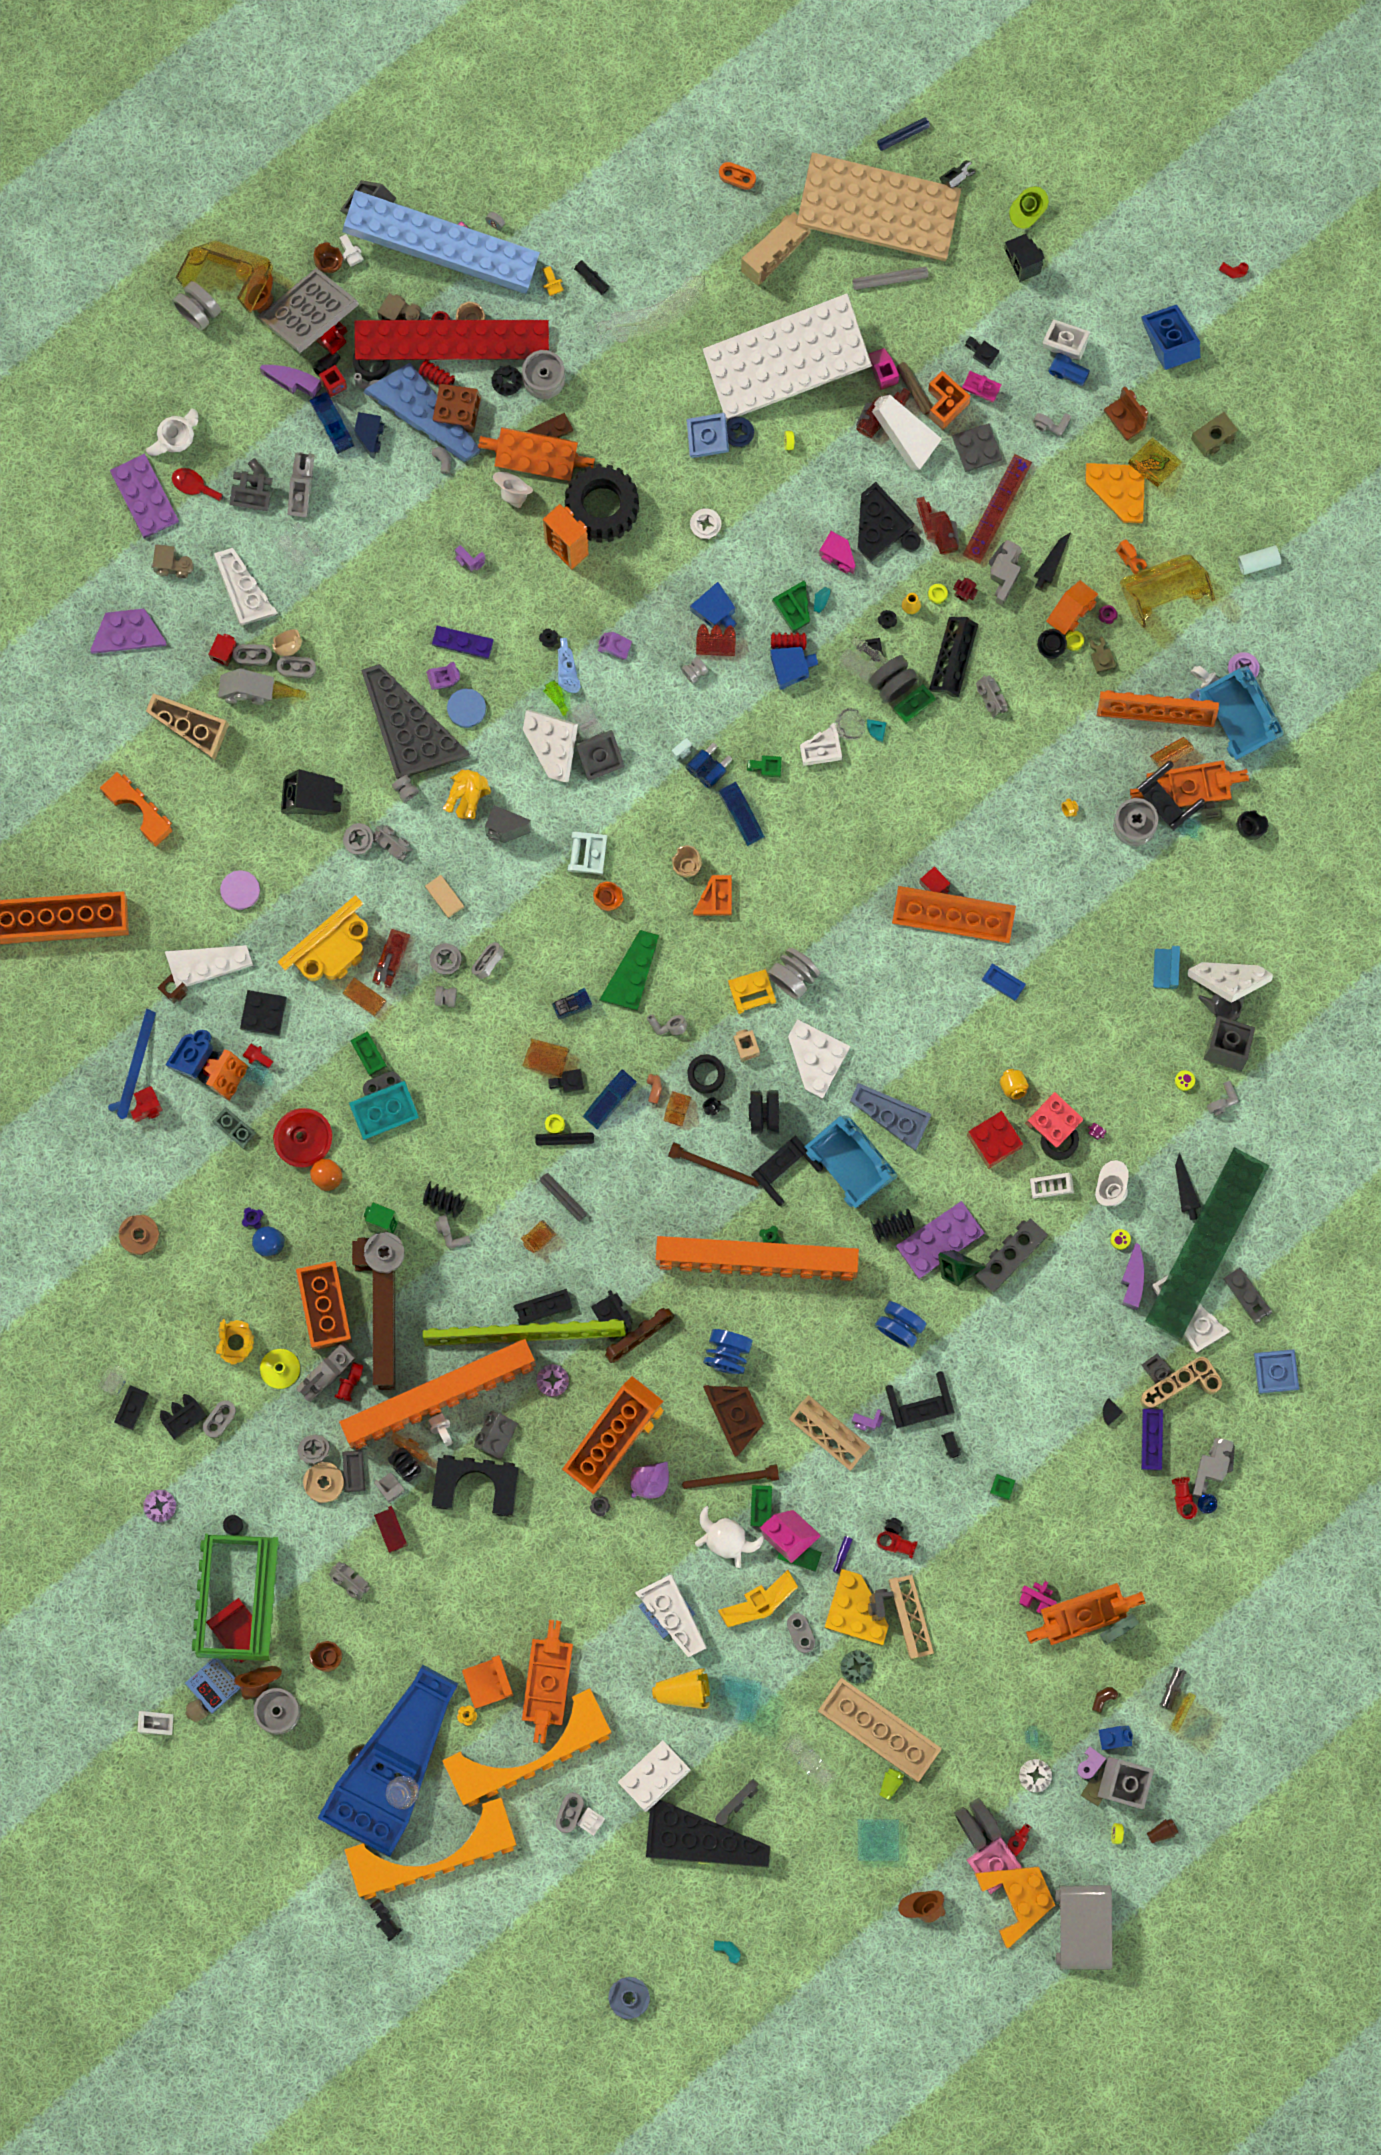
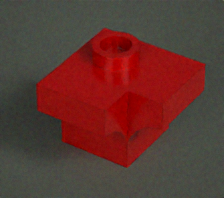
(333, 338)
(146, 1105)

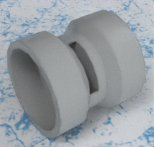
(694, 670)
(405, 788)
(445, 996)

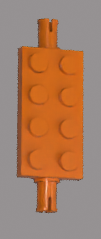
(535, 453)
(1203, 781)
(1084, 1614)
(547, 1682)

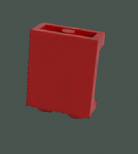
(233, 1626)

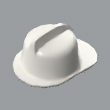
(512, 488)
(1112, 1184)

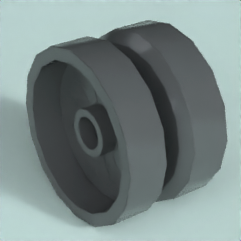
(893, 679)
(975, 1825)

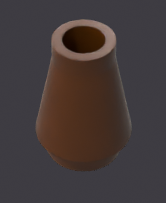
(1163, 1831)

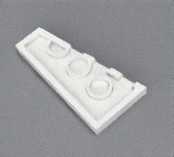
(245, 595)
(205, 964)
(1202, 1329)
(672, 1612)

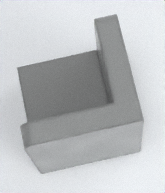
(389, 1487)

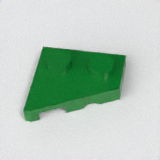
(793, 606)

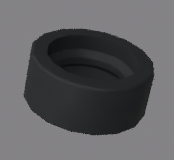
(370, 376)
(706, 1058)
(1060, 1155)

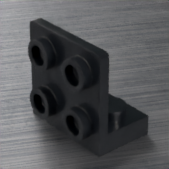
(611, 1309)

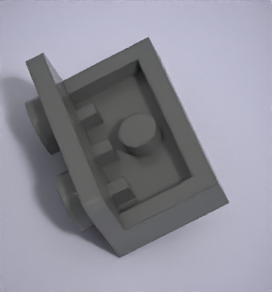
(495, 1434)

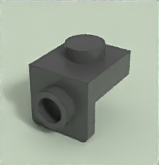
(1156, 1368)
(876, 1604)

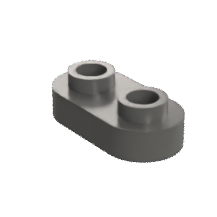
(380, 1082)

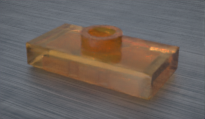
(1172, 752)
(364, 997)
(411, 1446)

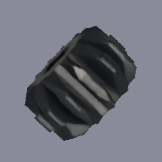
(404, 1464)

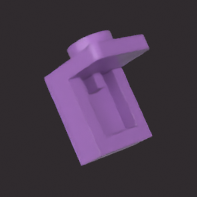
(463, 558)
(614, 644)
(443, 676)
(862, 1422)

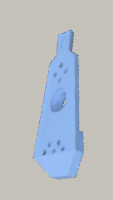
(567, 676)

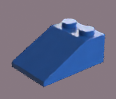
(1171, 337)

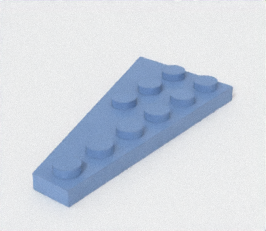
(415, 403)

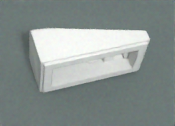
(1069, 1184)

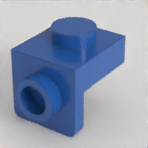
(1115, 1737)

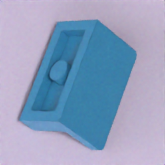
(1166, 968)

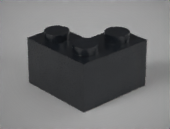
(1024, 257)

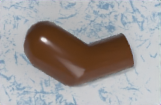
(1103, 1696)

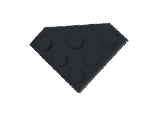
(879, 522)

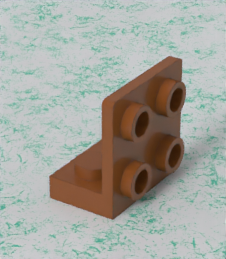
(457, 406)
(1127, 414)

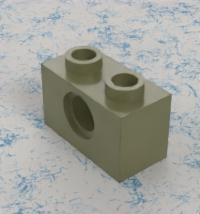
(1221, 425)

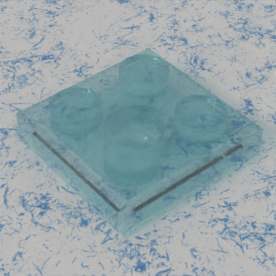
(878, 1839)

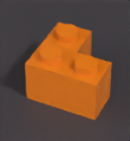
(950, 397)
(1071, 607)

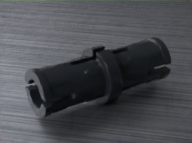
(591, 277)

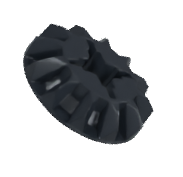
(507, 388)

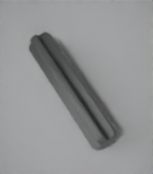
(563, 1197)

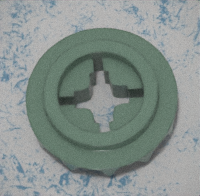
(852, 1675)

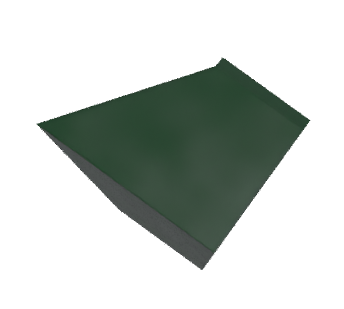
(957, 1267)

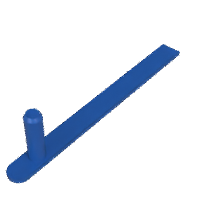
(128, 1091)

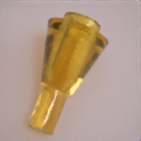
(282, 690)

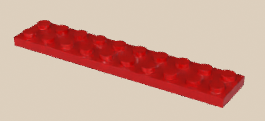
(449, 339)

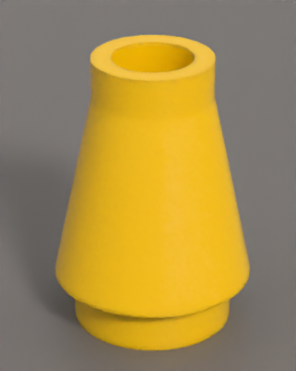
(911, 607)

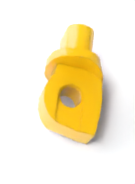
(554, 286)

